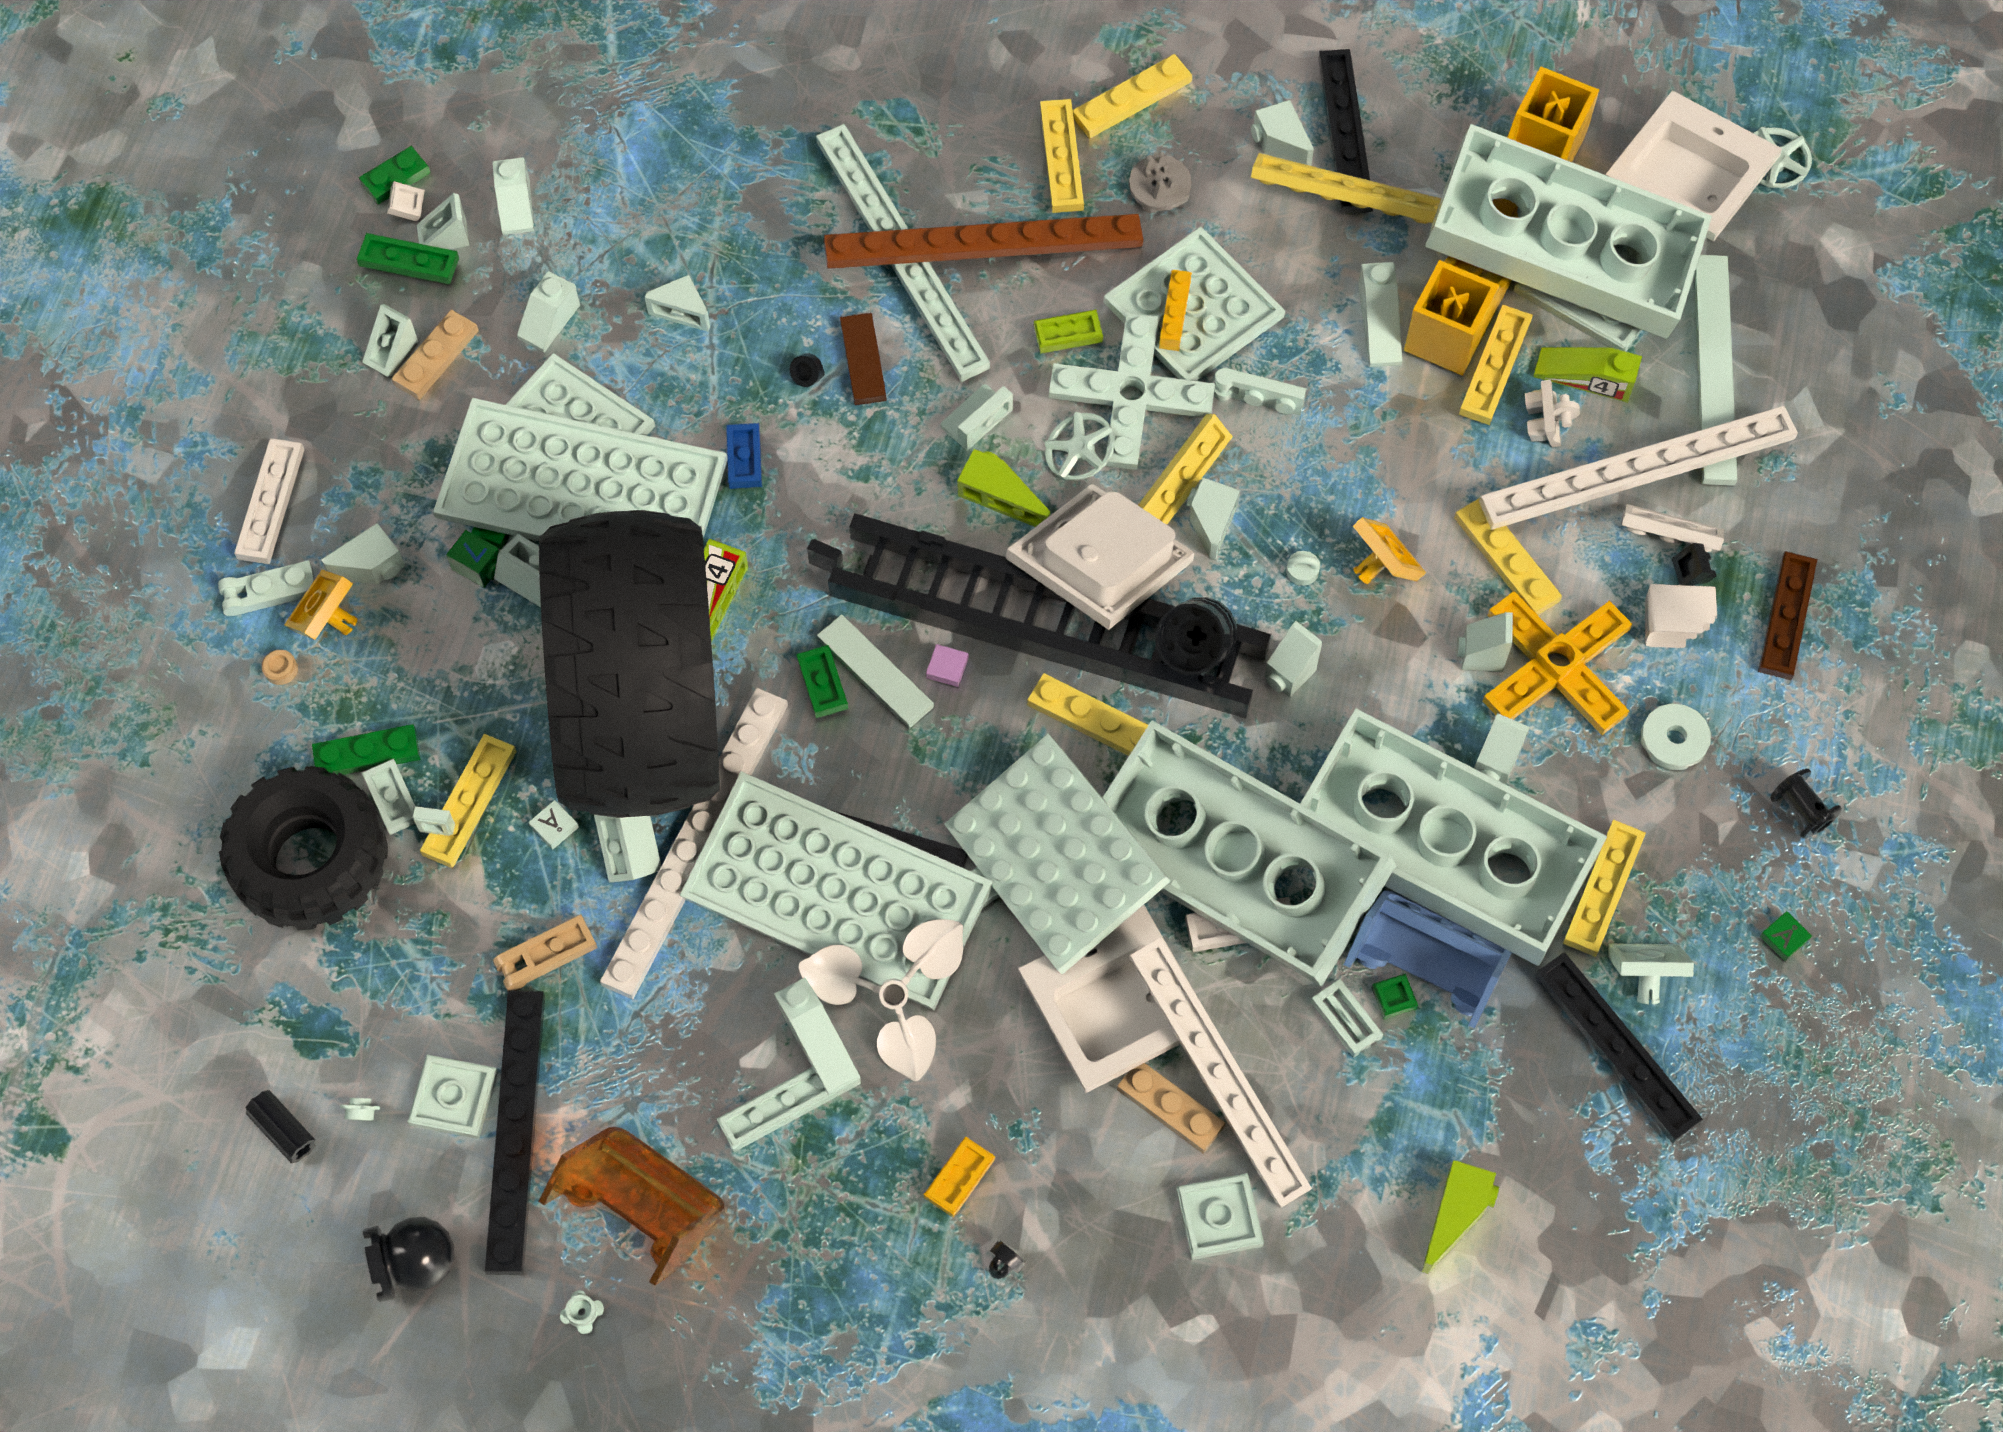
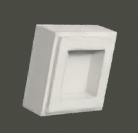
(405, 201)

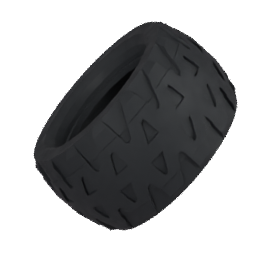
(628, 663)

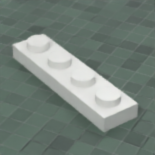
(269, 501)

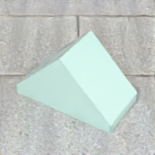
(445, 225)
(678, 303)
(390, 341)

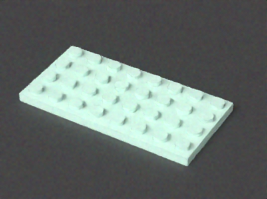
(539, 470)
(828, 882)

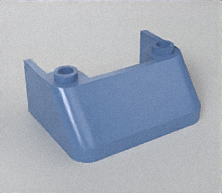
(1431, 949)

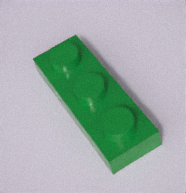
(408, 258)
(367, 750)

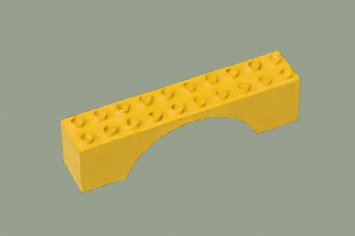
(1463, 297)

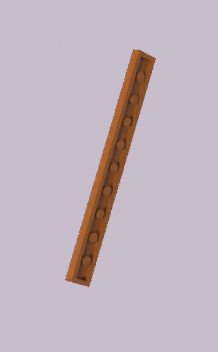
(982, 241)

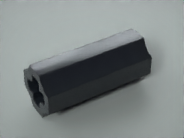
(280, 1126)

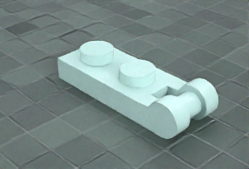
(1259, 391)
(266, 588)

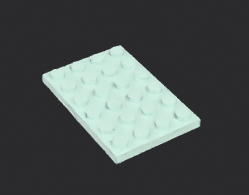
(1056, 853)

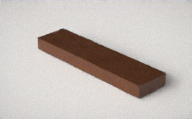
(1787, 615)

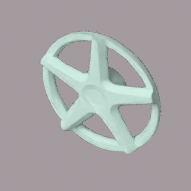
(1784, 160)
(1080, 446)

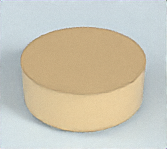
(279, 667)

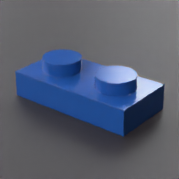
(744, 456)

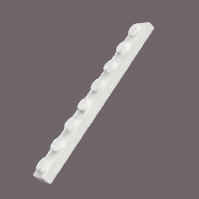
(1220, 1072)

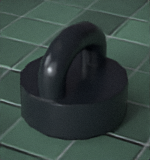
(806, 370)
(1009, 1257)

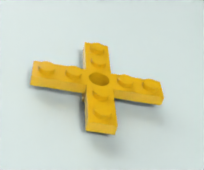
(1575, 680)

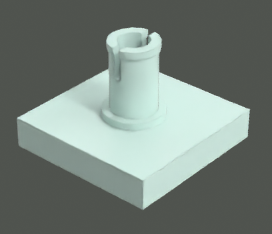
(1650, 963)

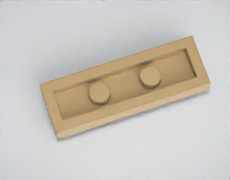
(435, 354)
(1171, 1106)

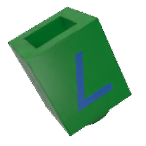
(473, 558)

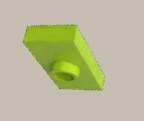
(1068, 331)

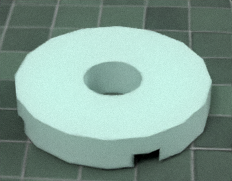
(1681, 719)

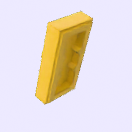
(959, 1177)

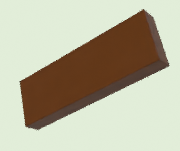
(863, 359)

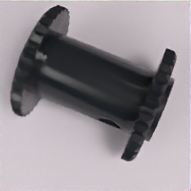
(1805, 803)

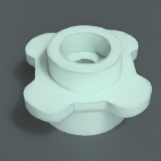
(359, 1109)
(577, 1302)

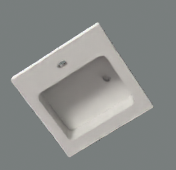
(1696, 160)
(1101, 554)
(1103, 1006)

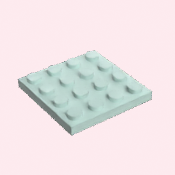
(1222, 309)
(569, 393)

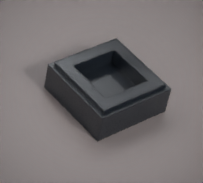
(824, 556)

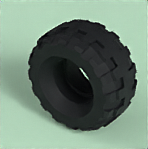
(279, 810)

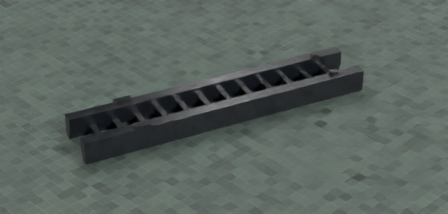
(1026, 637)

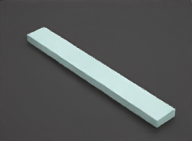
(1714, 357)

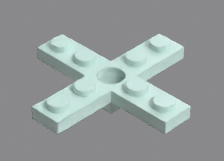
(1134, 370)

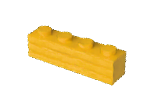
(1175, 310)

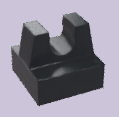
(1693, 565)

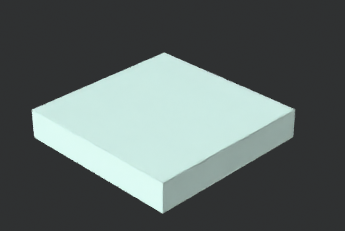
(452, 1096)
(1219, 1216)

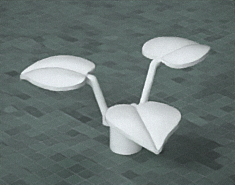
(905, 1044)

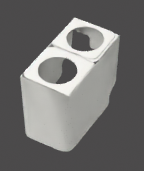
(1678, 614)

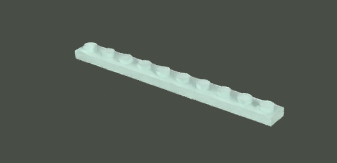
(917, 278)

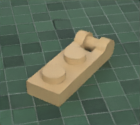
(545, 952)

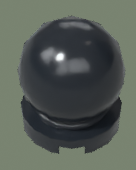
(410, 1256)

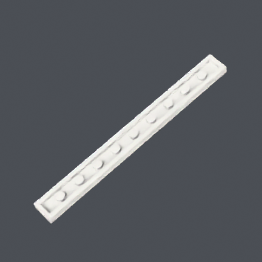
(1637, 467)
(663, 898)

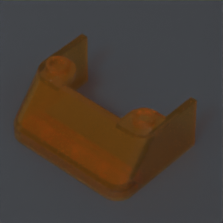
(641, 1189)

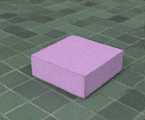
(947, 665)

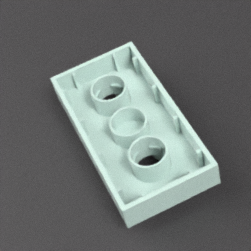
(1569, 231)
(1450, 831)
(1241, 848)

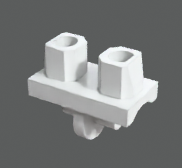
(1546, 401)

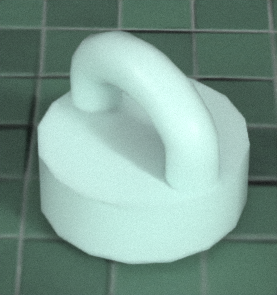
(1303, 568)

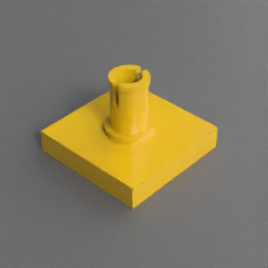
(1387, 552)
(321, 606)

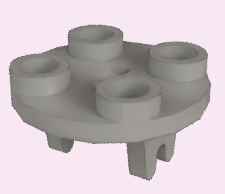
(1164, 194)

